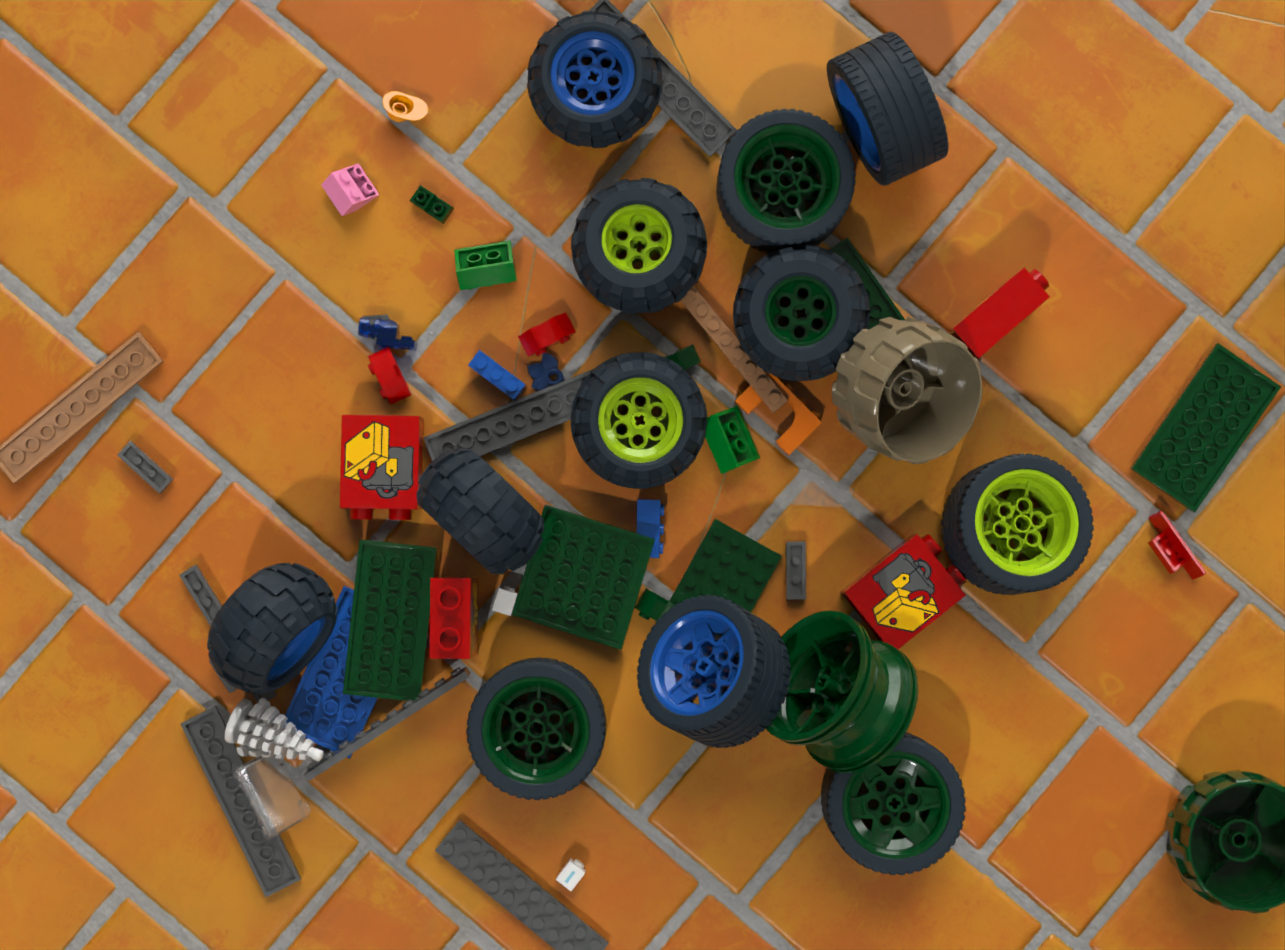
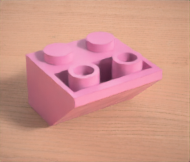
(349, 189)

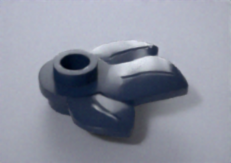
(543, 371)

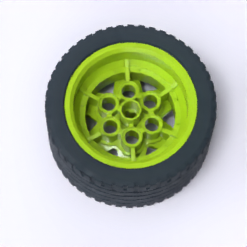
(1063, 513)

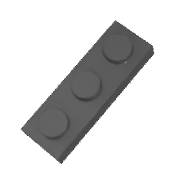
(145, 467)
(795, 570)

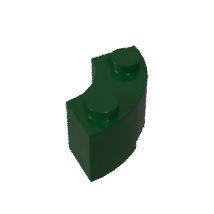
(652, 605)

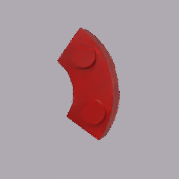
(547, 334)
(389, 376)

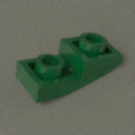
(431, 204)
(685, 357)

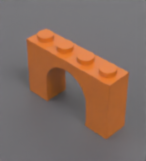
(804, 420)

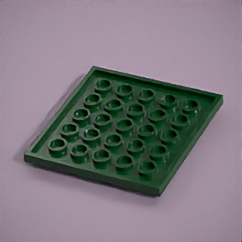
(584, 577)

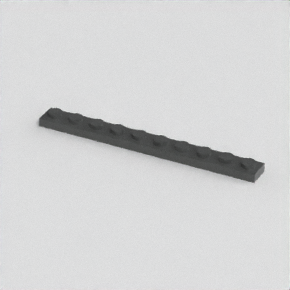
(393, 718)

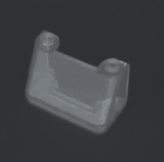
(271, 794)

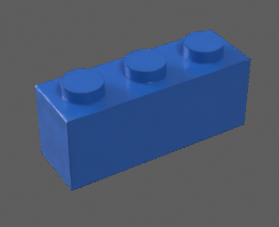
(497, 375)
(649, 522)

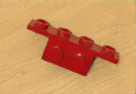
(1172, 549)

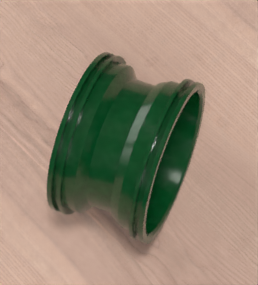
(844, 693)

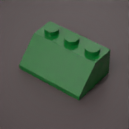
(485, 265)
(730, 440)

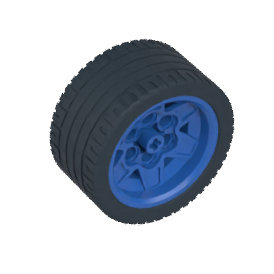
(888, 108)
(688, 662)

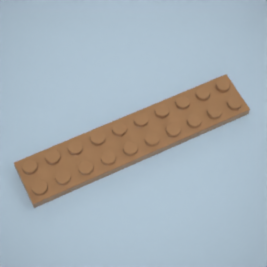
(78, 407)

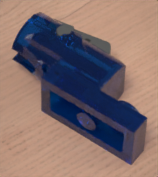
(385, 332)

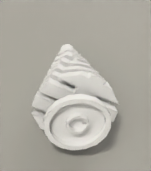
(265, 733)

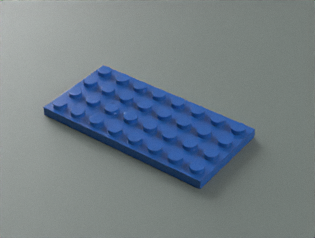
(319, 700)

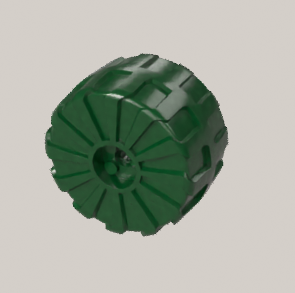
(1203, 848)

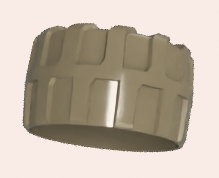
(907, 390)

